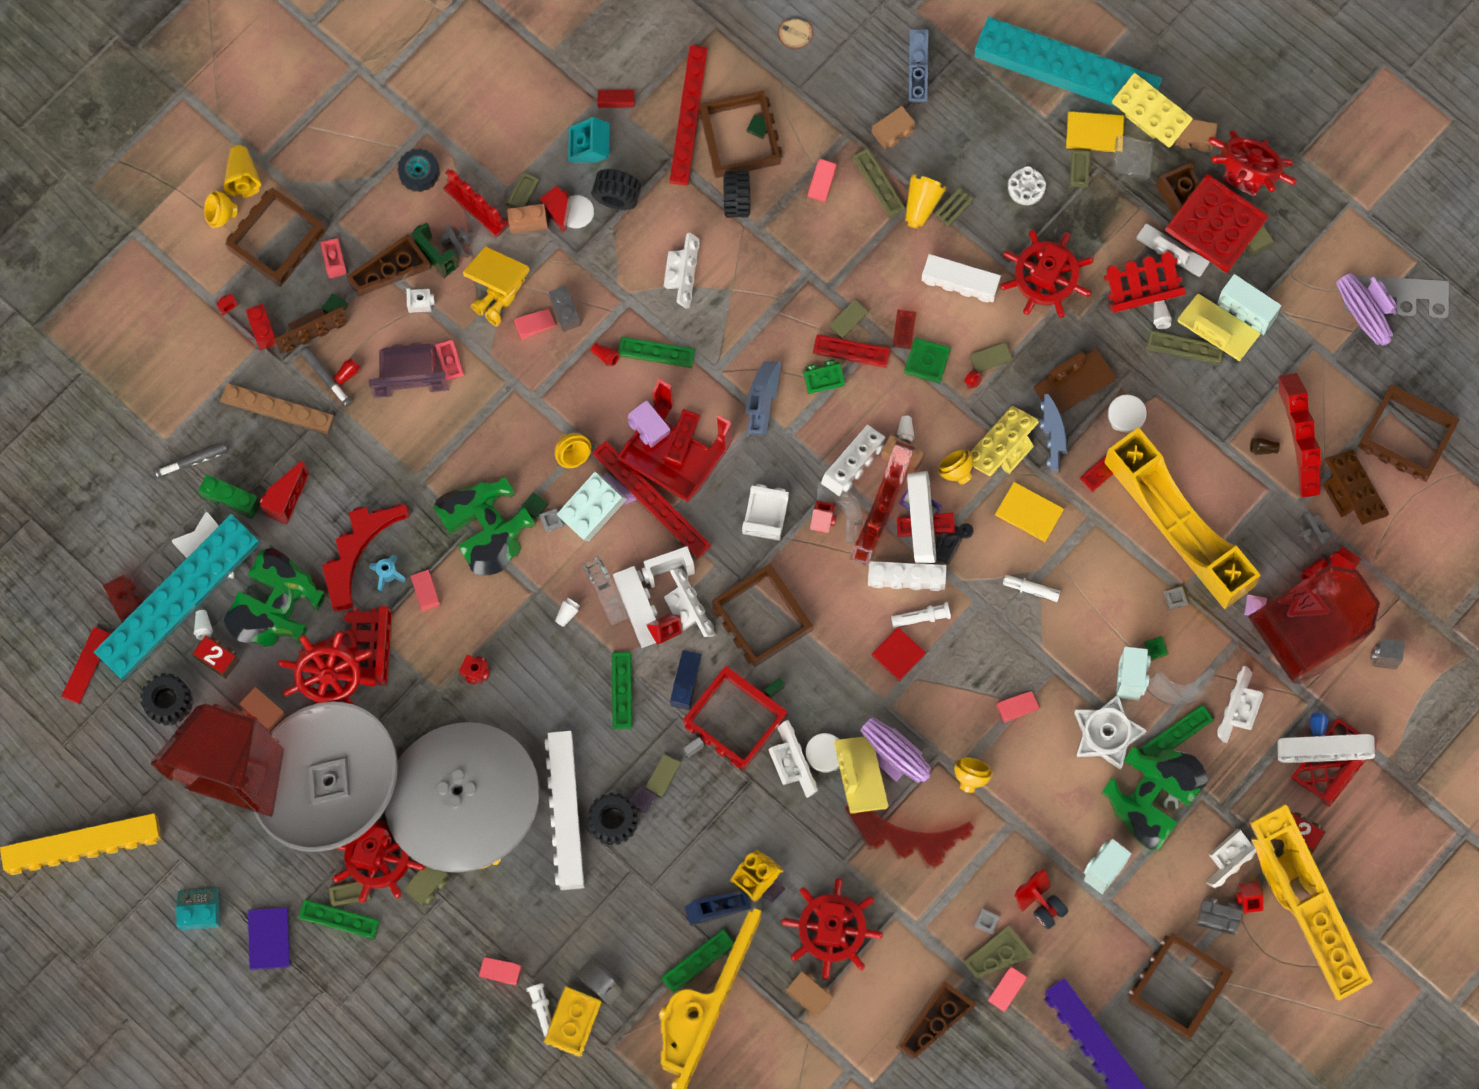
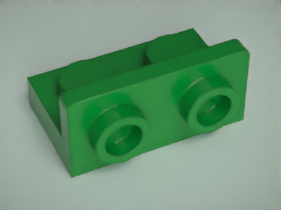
(823, 376)

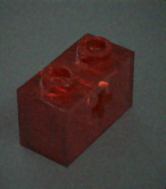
(116, 590)

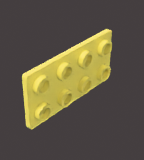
(1151, 110)
(1218, 327)
(1005, 442)
(860, 775)

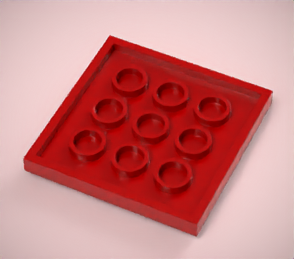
(1217, 223)

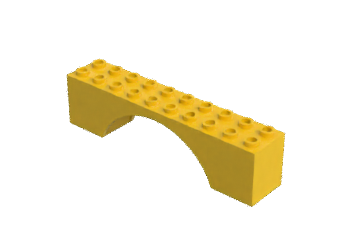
(1147, 479)

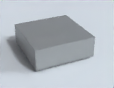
(551, 520)
(1175, 598)
(693, 747)
(986, 921)

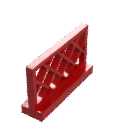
(1338, 782)

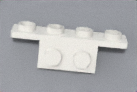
(1160, 243)
(681, 270)
(685, 603)
(1242, 706)
(791, 761)
(1230, 856)

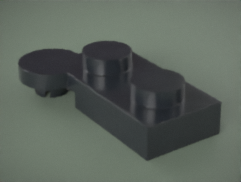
(949, 542)

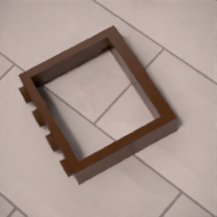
(734, 103)
(298, 253)
(1422, 408)
(767, 571)
(1146, 975)

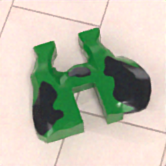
(495, 545)
(263, 623)
(1170, 771)

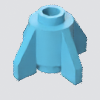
(388, 575)

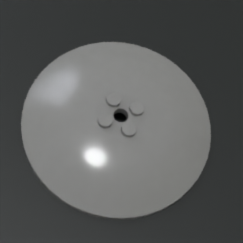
(323, 744)
(479, 823)

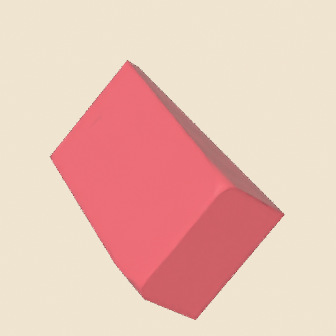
(822, 180)
(333, 258)
(534, 323)
(449, 359)
(425, 590)
(1017, 706)
(500, 971)
(1007, 989)

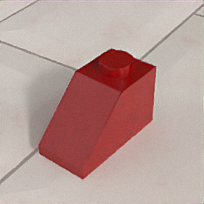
(557, 206)

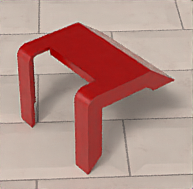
(698, 461)

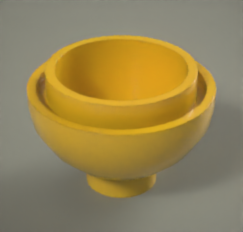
(219, 209)
(572, 450)
(956, 466)
(972, 773)

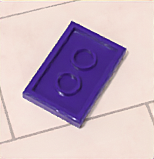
(268, 938)

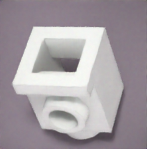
(419, 306)

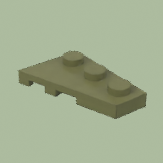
(999, 953)

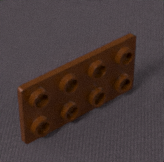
(309, 327)
(1076, 380)
(1352, 489)

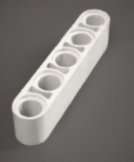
(921, 517)
(1326, 748)

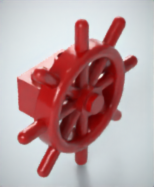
(1250, 164)
(1051, 264)
(326, 664)
(370, 853)
(831, 929)

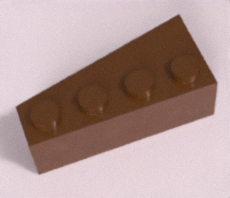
(1177, 186)
(390, 266)
(936, 1017)

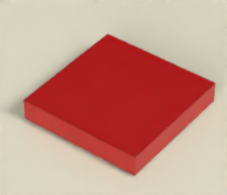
(898, 654)

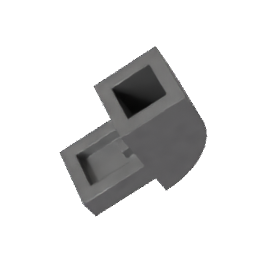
(599, 982)

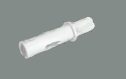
(1032, 588)

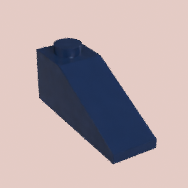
(685, 680)
(717, 906)

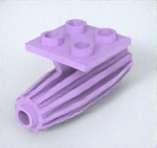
(1368, 306)
(895, 752)

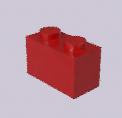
(261, 326)

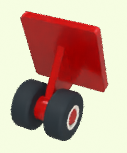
(1032, 891)

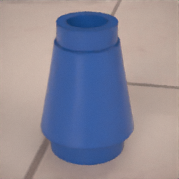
(1318, 724)

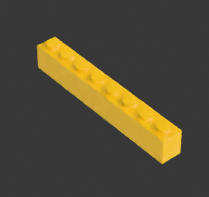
(80, 843)

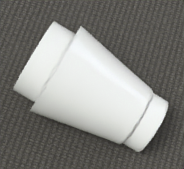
(1161, 315)
(905, 430)
(567, 612)
(202, 625)

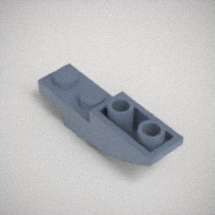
(918, 65)
(760, 395)
(1054, 426)

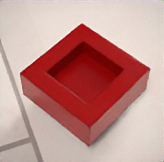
(226, 304)

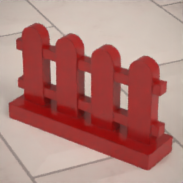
(474, 204)
(1153, 284)
(381, 637)

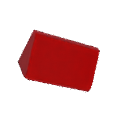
(616, 98)
(665, 628)

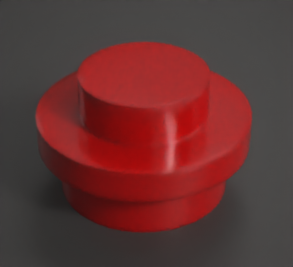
(973, 379)

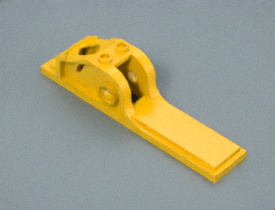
(1315, 914)
(693, 1033)

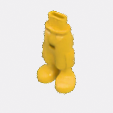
(492, 314)

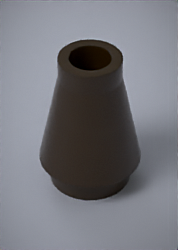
(1263, 446)

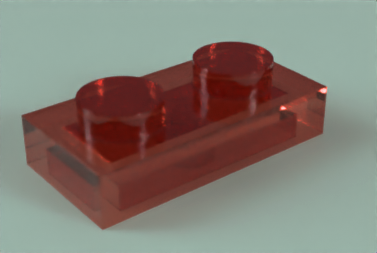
(904, 329)

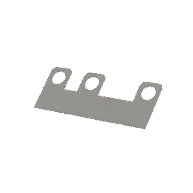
(1413, 289)

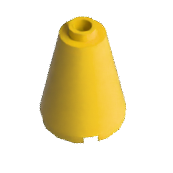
(241, 174)
(922, 199)

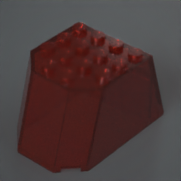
(1329, 621)
(224, 758)

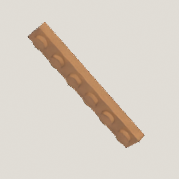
(277, 408)

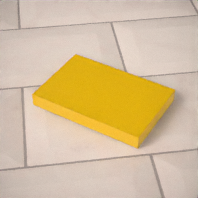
(1093, 131)
(496, 271)
(1029, 512)
(572, 1021)

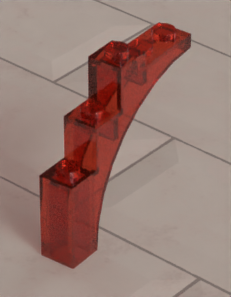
(883, 504)
(928, 845)

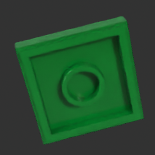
(927, 360)

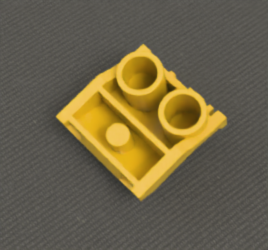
(756, 874)

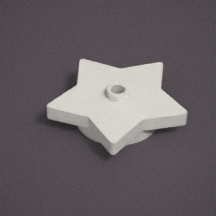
(190, 542)
(1111, 719)

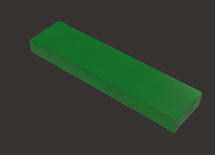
(656, 352)
(621, 690)
(1178, 732)
(339, 919)
(698, 961)

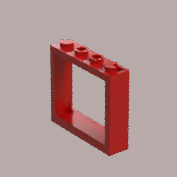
(752, 692)

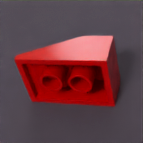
(284, 494)

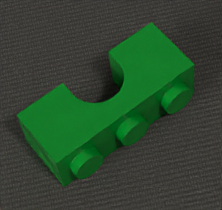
(236, 498)

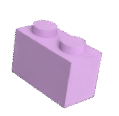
(648, 424)

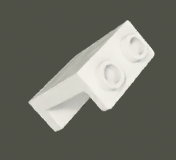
(765, 512)
(666, 563)

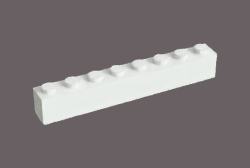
(565, 810)

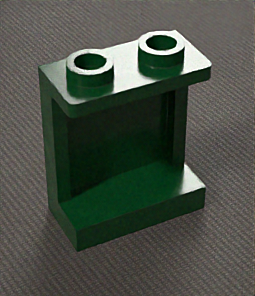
(445, 263)

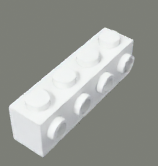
(960, 278)
(853, 460)
(907, 576)
(636, 603)

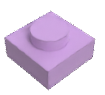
(1254, 603)

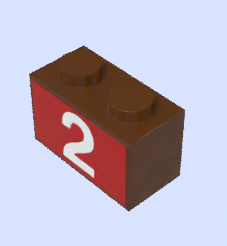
(215, 656)
(1311, 832)

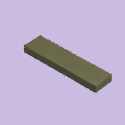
(878, 183)
(1184, 347)

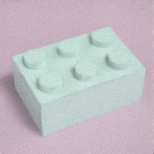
(1248, 304)
(591, 506)
(1132, 673)
(1106, 866)

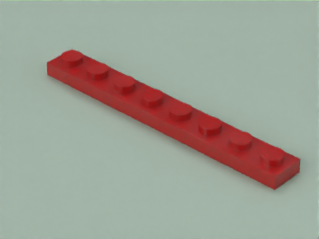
(688, 115)
(652, 500)

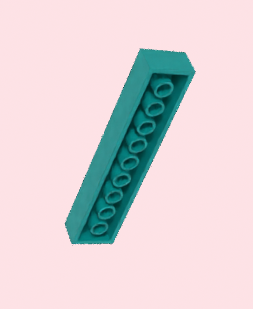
(1055, 62)
(177, 597)

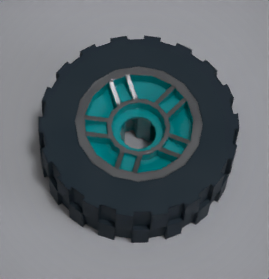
(423, 161)

